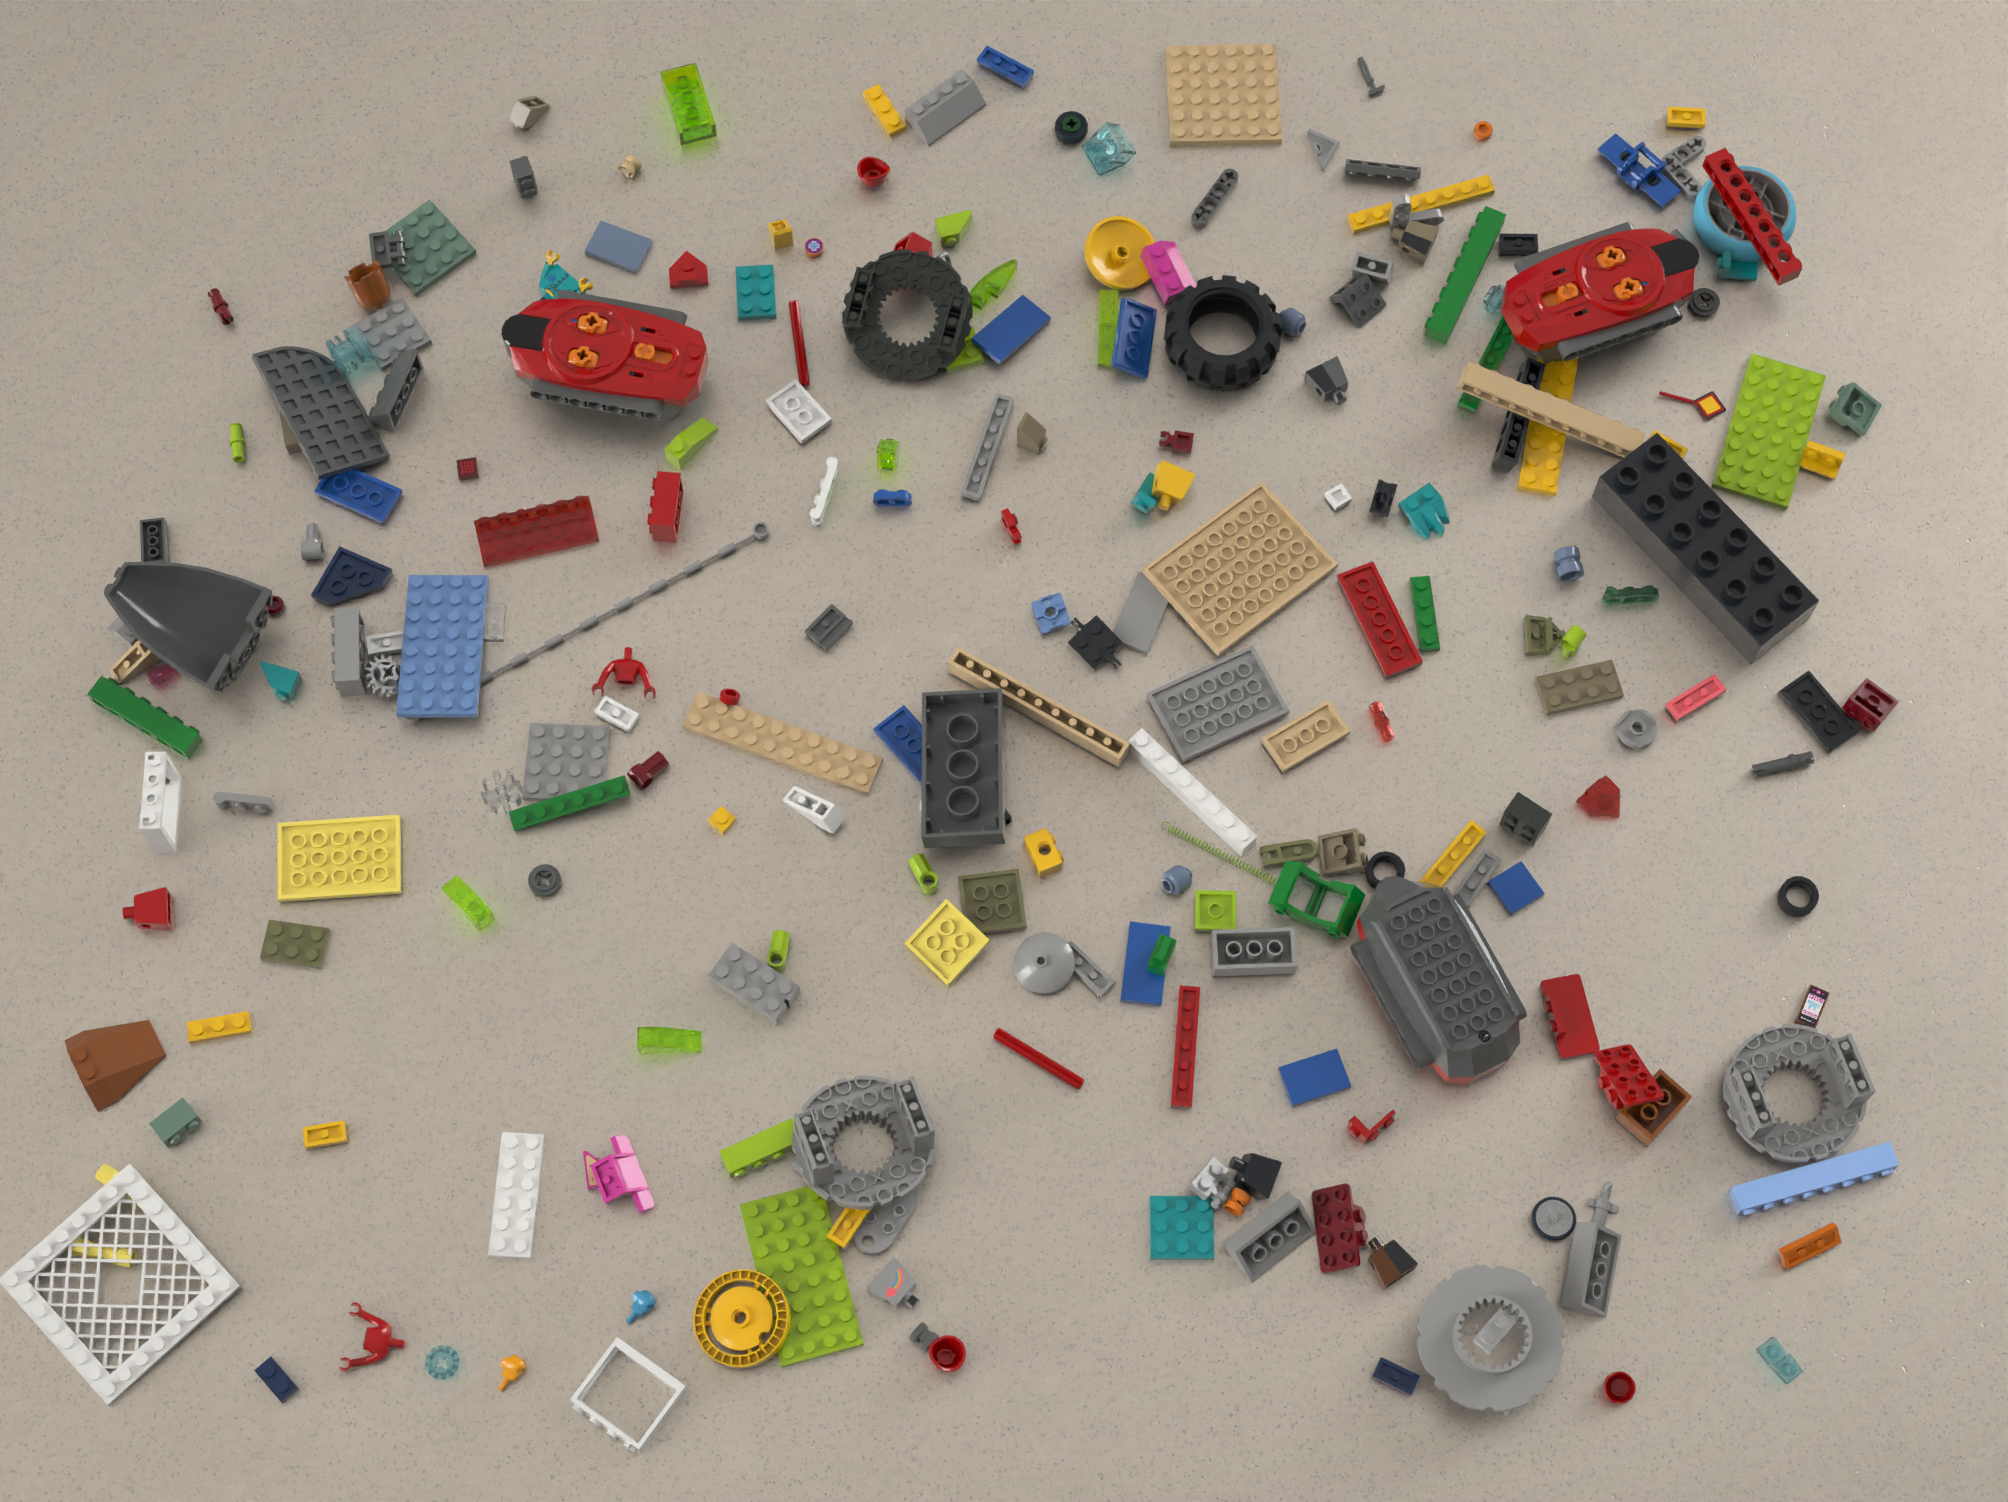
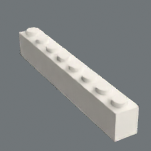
(1192, 793)

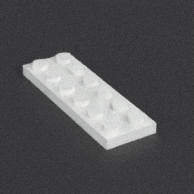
(516, 1195)

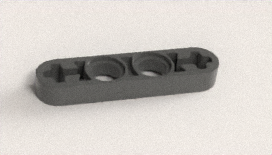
(1216, 199)

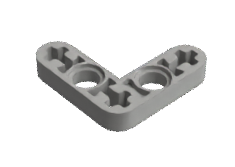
(1678, 166)
(1401, 214)

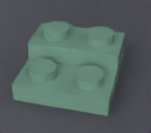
(1854, 408)

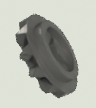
(1706, 295)
(545, 871)

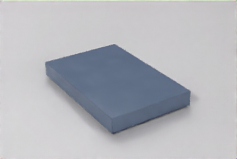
(618, 246)

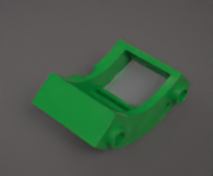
(1315, 902)

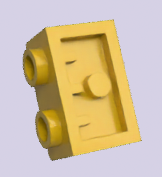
(1822, 459)

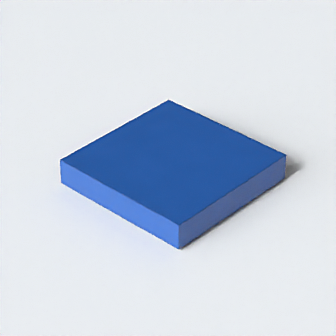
(1515, 888)

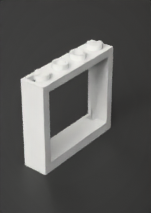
(160, 802)
(613, 1431)

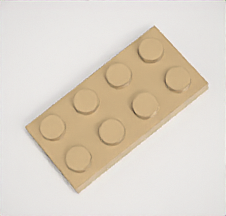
(1305, 736)

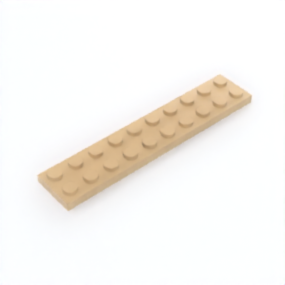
(783, 743)

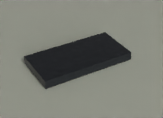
(1818, 712)

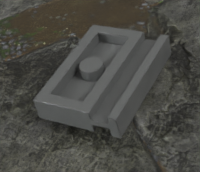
(828, 627)

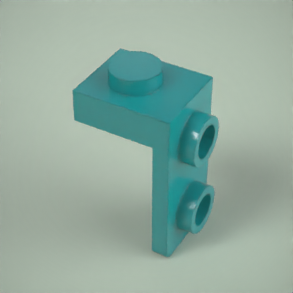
(1736, 269)
(1143, 498)

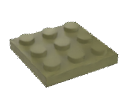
(993, 901)

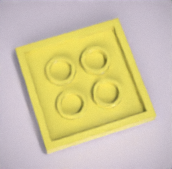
(947, 942)

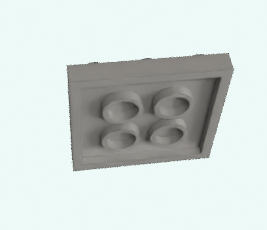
(392, 331)

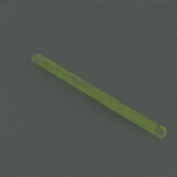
(1226, 856)

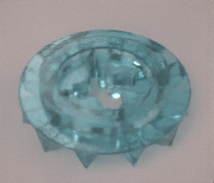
(432, 1361)

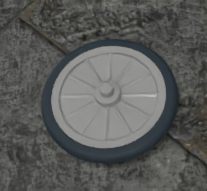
(1553, 1218)

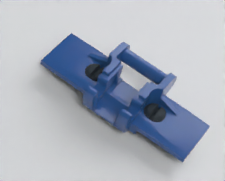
(1635, 174)

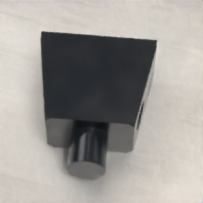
(1255, 1174)

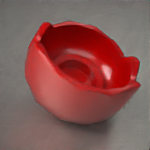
(1619, 1387)

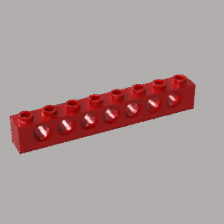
(1752, 226)

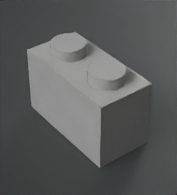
(1375, 267)

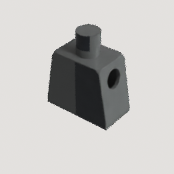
(1328, 381)

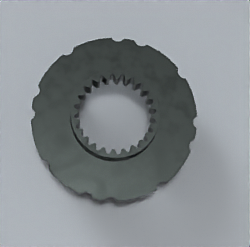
(887, 274)

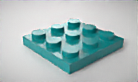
(1181, 1228)

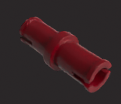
(220, 306)

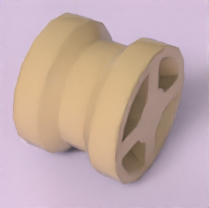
(629, 166)

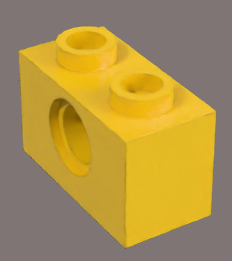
(1043, 864)

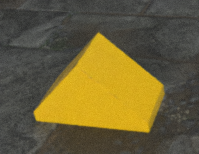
(781, 233)

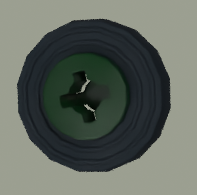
(1064, 128)

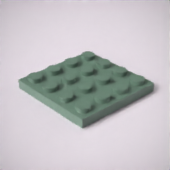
(431, 247)

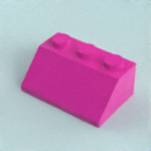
(1166, 270)

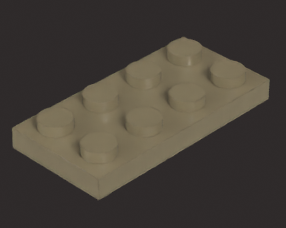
(1579, 687)

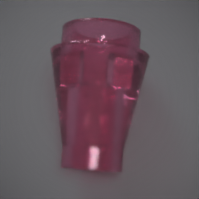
(160, 674)

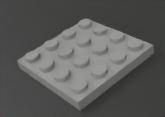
(564, 759)

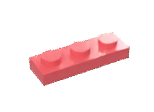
(1695, 697)

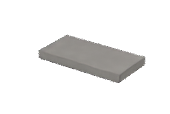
(1141, 615)

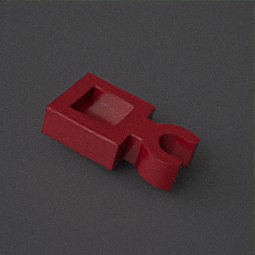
(1179, 441)

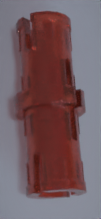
(1382, 721)

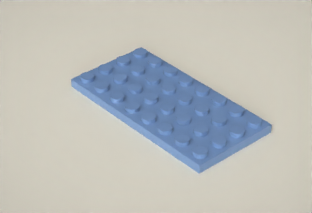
(442, 646)

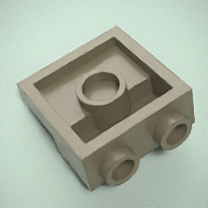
(1342, 852)

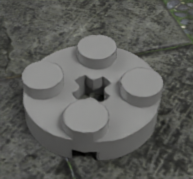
(1635, 739)

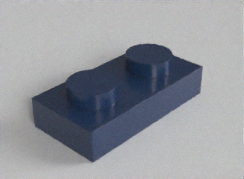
(1395, 1376)
(276, 1379)

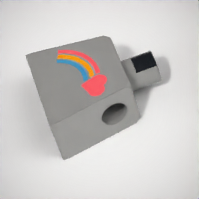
(894, 1286)

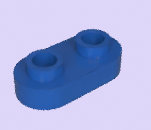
(892, 498)

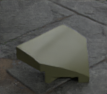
(1540, 635)

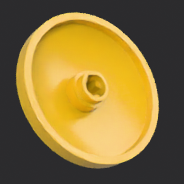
(1115, 251)

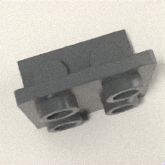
(1359, 299)

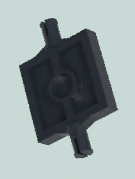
(1096, 643)

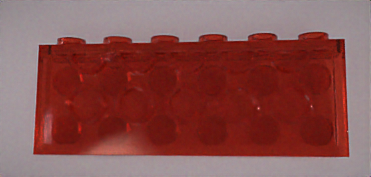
(536, 530)

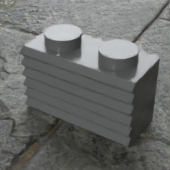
(524, 177)

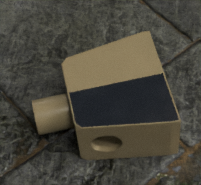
(1416, 240)

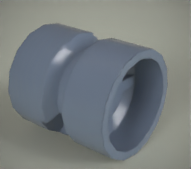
(1568, 563)

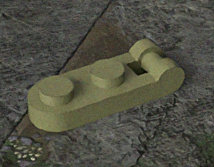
(1289, 851)

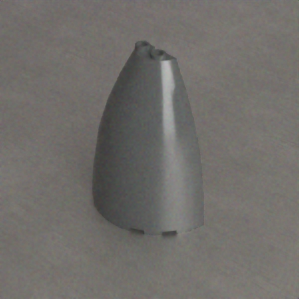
(192, 617)

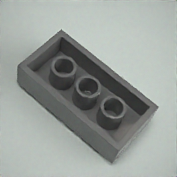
(154, 540)

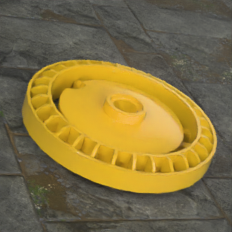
(727, 1311)

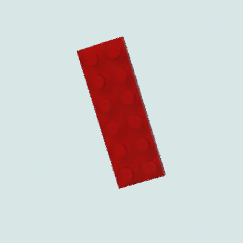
(1379, 619)

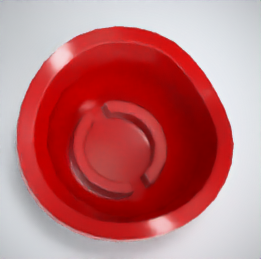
(872, 171)
(947, 1353)

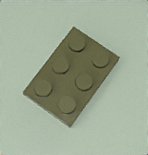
(295, 944)

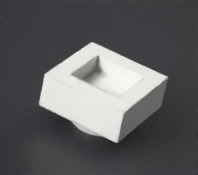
(1338, 497)

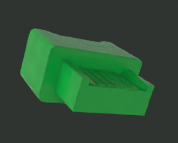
(1161, 955)

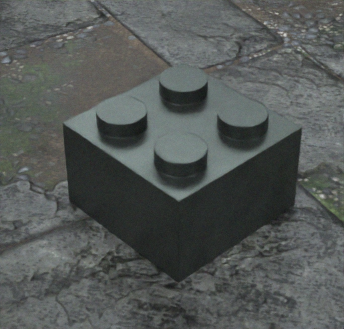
(1525, 819)

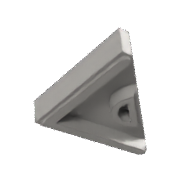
(1323, 147)

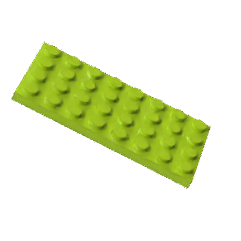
(1768, 431)
(793, 1250)

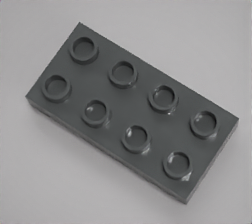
(963, 768)

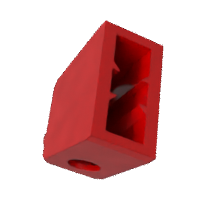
(151, 910)

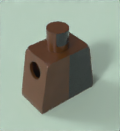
(1389, 1262)

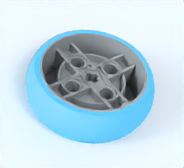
(1709, 202)

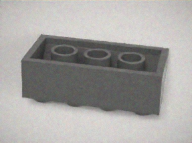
(396, 390)

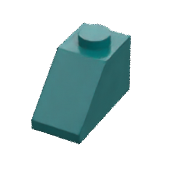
(282, 680)

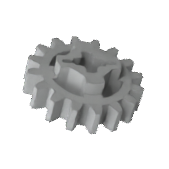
(377, 669)

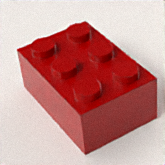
(666, 506)

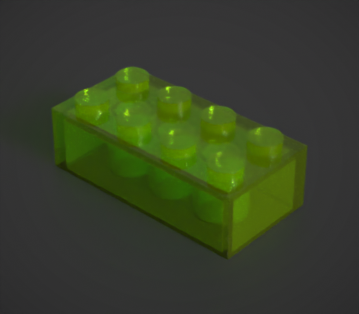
(688, 103)

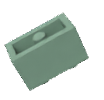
(175, 1122)

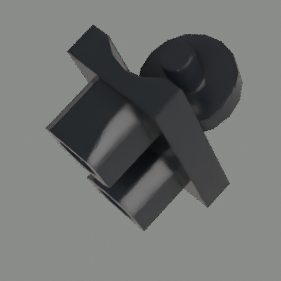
(1383, 498)

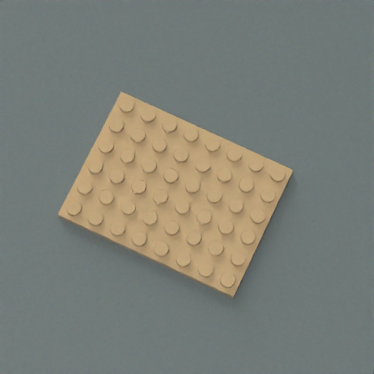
(1239, 568)

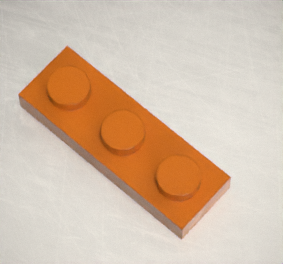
(1809, 1246)

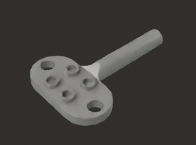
(883, 1223)

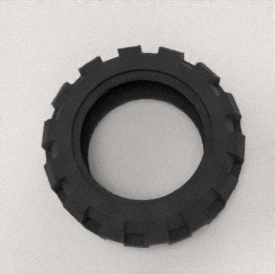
(1227, 297)

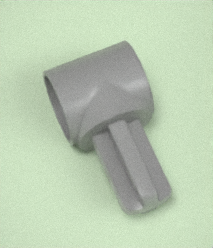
(312, 547)

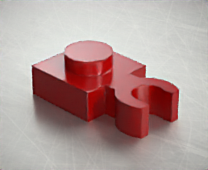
(1010, 522)

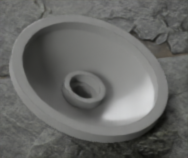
(1056, 969)

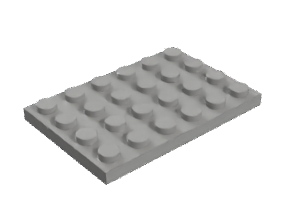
(1217, 703)

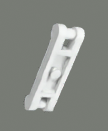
(821, 500)

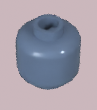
(1292, 321)
(1177, 879)

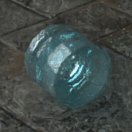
(350, 350)

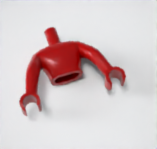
(625, 673)
(376, 1340)

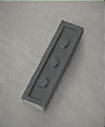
(1374, 169)

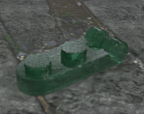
(1630, 595)

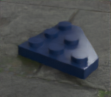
(350, 577)

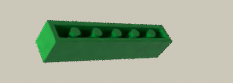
(145, 717)

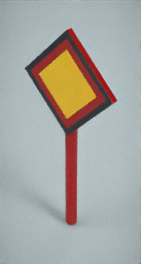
(1708, 404)

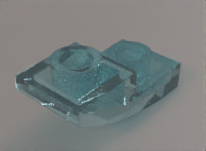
(1779, 1361)

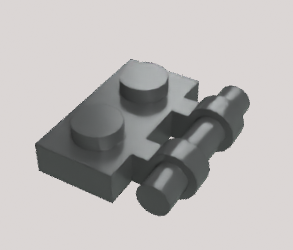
(381, 251)

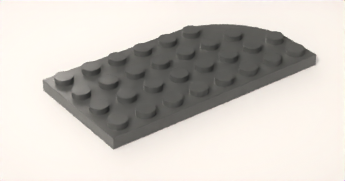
(320, 410)

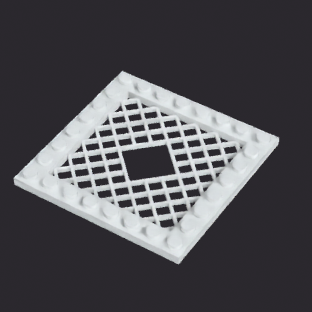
(106, 1384)

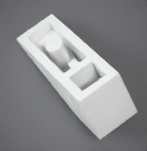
(814, 809)

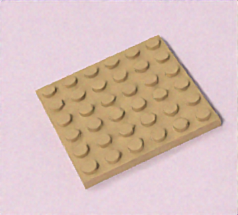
(1223, 94)

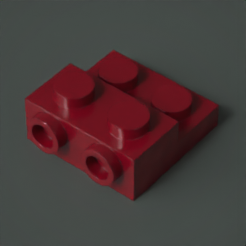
(1870, 705)

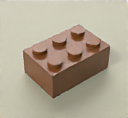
(1651, 1118)

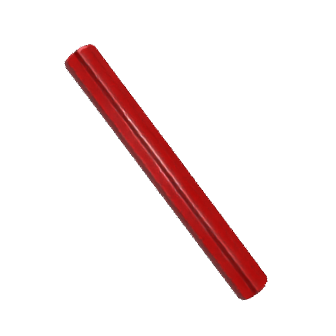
(799, 343)
(1038, 1058)

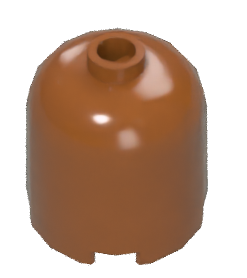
(369, 285)

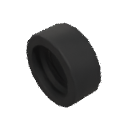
(1379, 857)
(1802, 882)

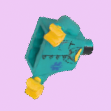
(556, 278)

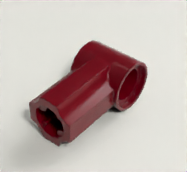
(644, 773)

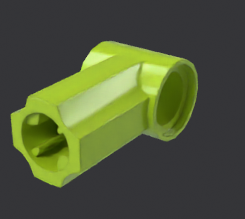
(1572, 641)
(923, 873)
(778, 950)

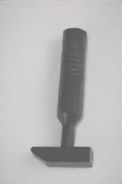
(1369, 77)

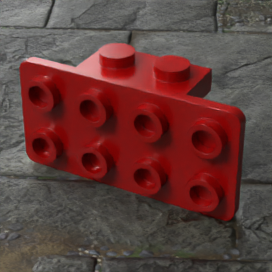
(1569, 1016)
(1626, 1077)

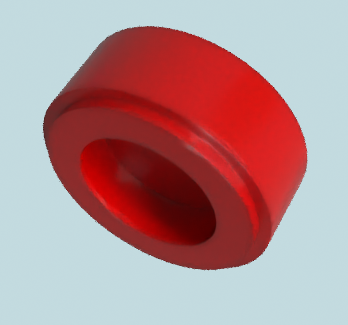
(729, 696)

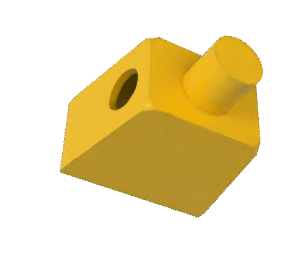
(1170, 484)

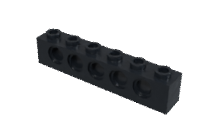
(1515, 425)

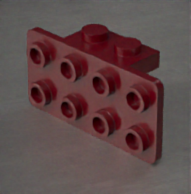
(1338, 1228)

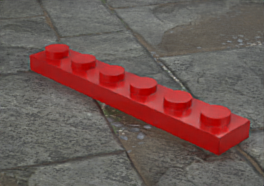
(1185, 1046)

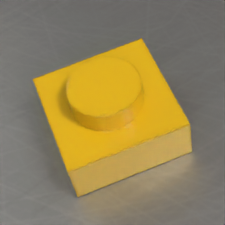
(722, 820)

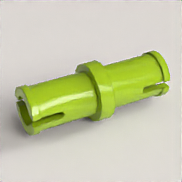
(237, 442)

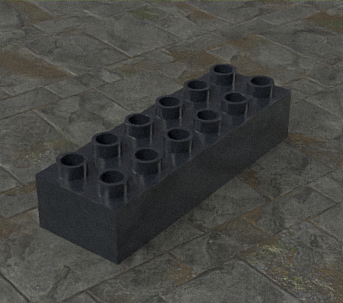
(1704, 548)

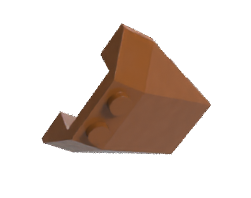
(114, 1059)

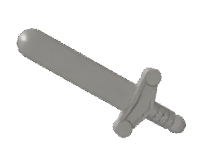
(1603, 1205)

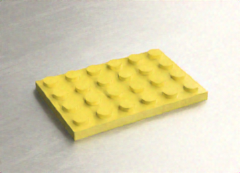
(339, 858)

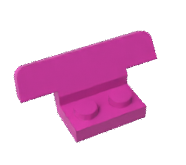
(621, 1175)

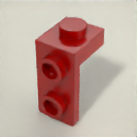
(1358, 1129)

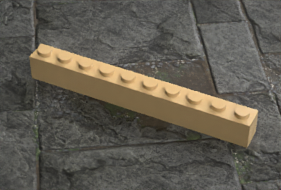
(1549, 410)
(1040, 707)

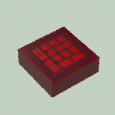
(467, 468)

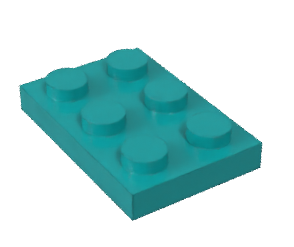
(755, 292)

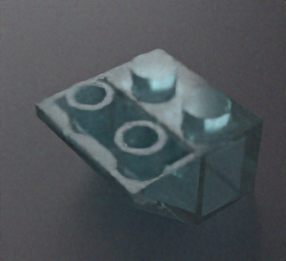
(1108, 148)

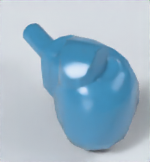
(642, 1304)

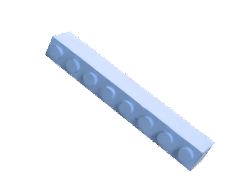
(1813, 1178)

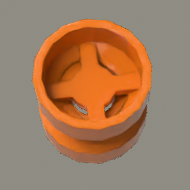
(1237, 1202)

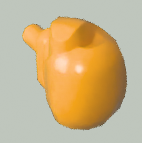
(513, 1368)

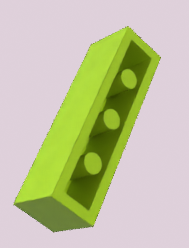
(758, 1149)

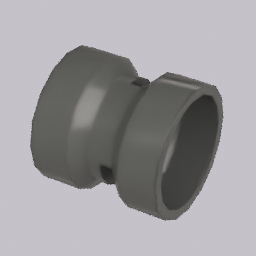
(923, 1336)

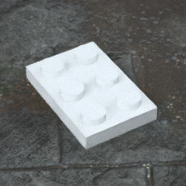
(798, 411)

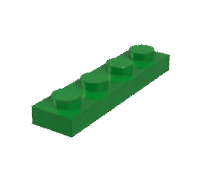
(1424, 614)

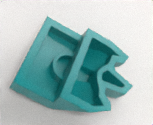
(1426, 511)

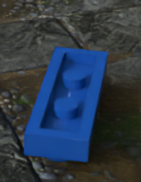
(1005, 66)

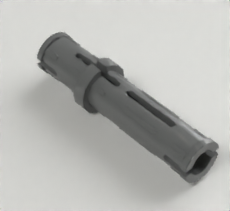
(1792, 761)

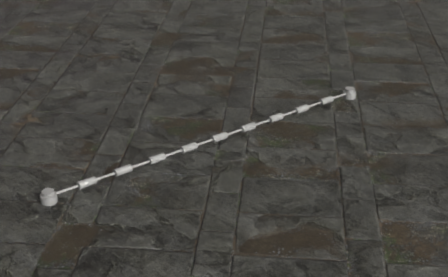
(760, 531)

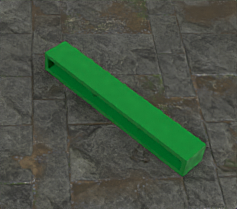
(1465, 274)

